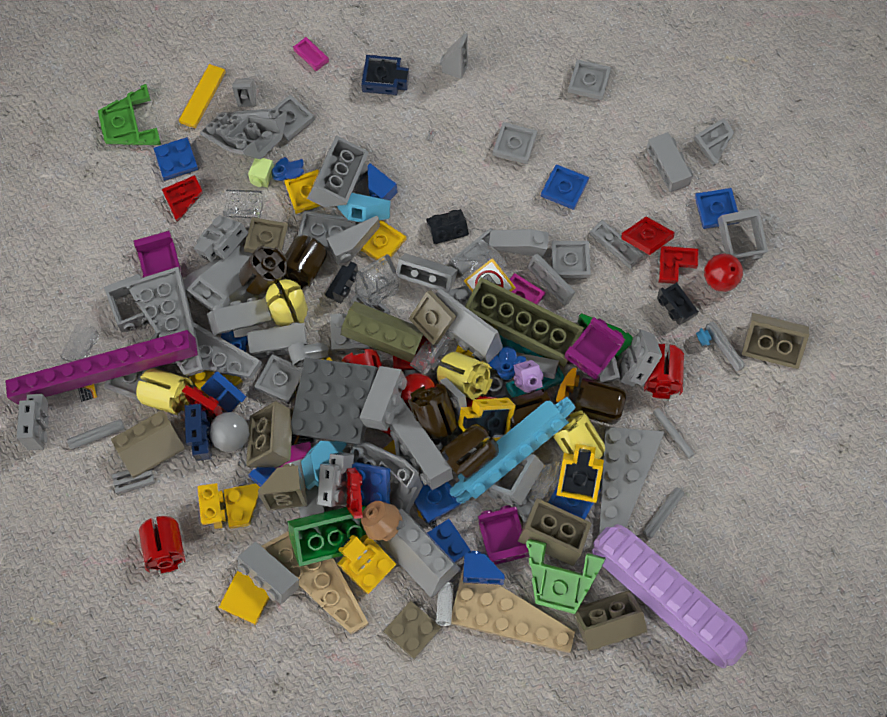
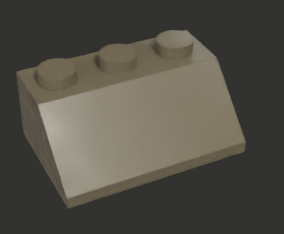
(775, 340)
(270, 436)
(147, 444)
(284, 489)
(559, 529)
(610, 620)

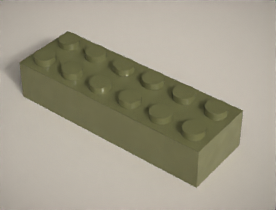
(523, 321)

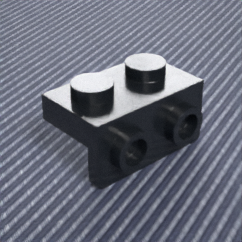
(447, 226)
(342, 283)
(677, 303)

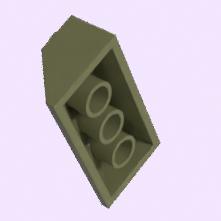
(381, 331)

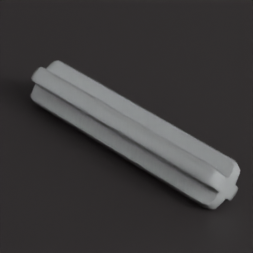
(725, 346)
(95, 434)
(663, 512)

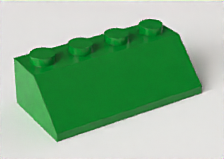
(322, 534)

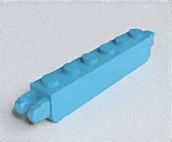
(515, 447)

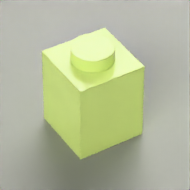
(261, 172)

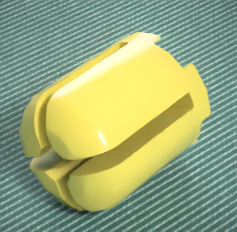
(280, 303)
(471, 369)
(162, 390)
(581, 432)

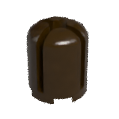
(304, 260)
(258, 265)
(600, 401)
(526, 404)
(434, 411)
(476, 459)

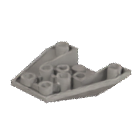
(247, 132)
(219, 281)
(404, 479)

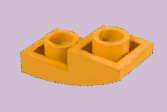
(568, 385)

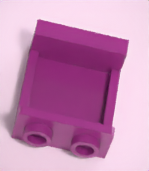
(157, 253)
(595, 348)
(501, 534)

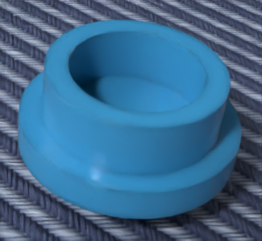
(703, 337)

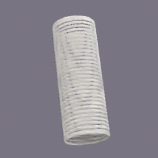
(445, 605)

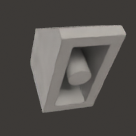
(245, 92)

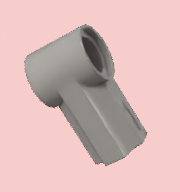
(299, 351)

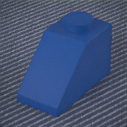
(380, 185)
(481, 570)

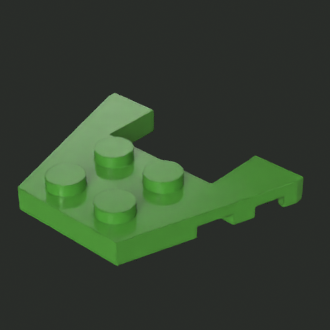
(120, 123)
(558, 586)

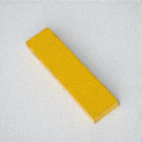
(202, 96)

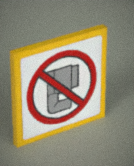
(492, 273)

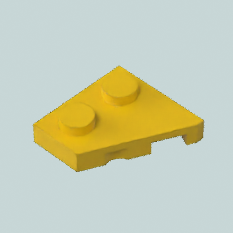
(240, 504)

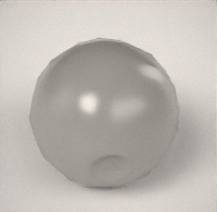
(229, 432)

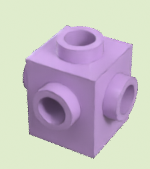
(528, 376)

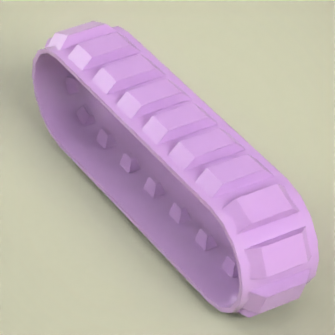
(671, 596)

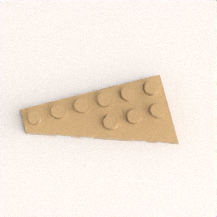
(322, 583)
(504, 614)

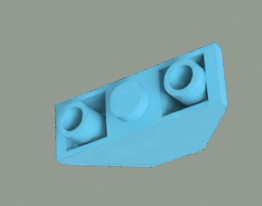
(365, 207)
(318, 455)

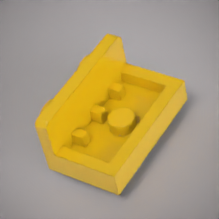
(209, 505)

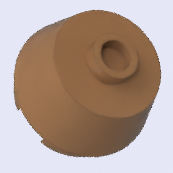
(381, 520)

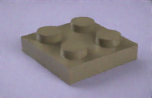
(265, 233)
(432, 317)
(412, 630)

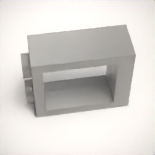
(752, 215)
(119, 290)
(523, 484)

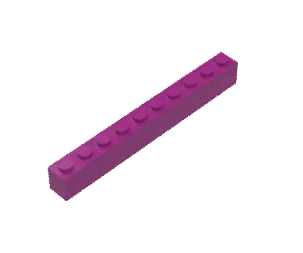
(103, 366)

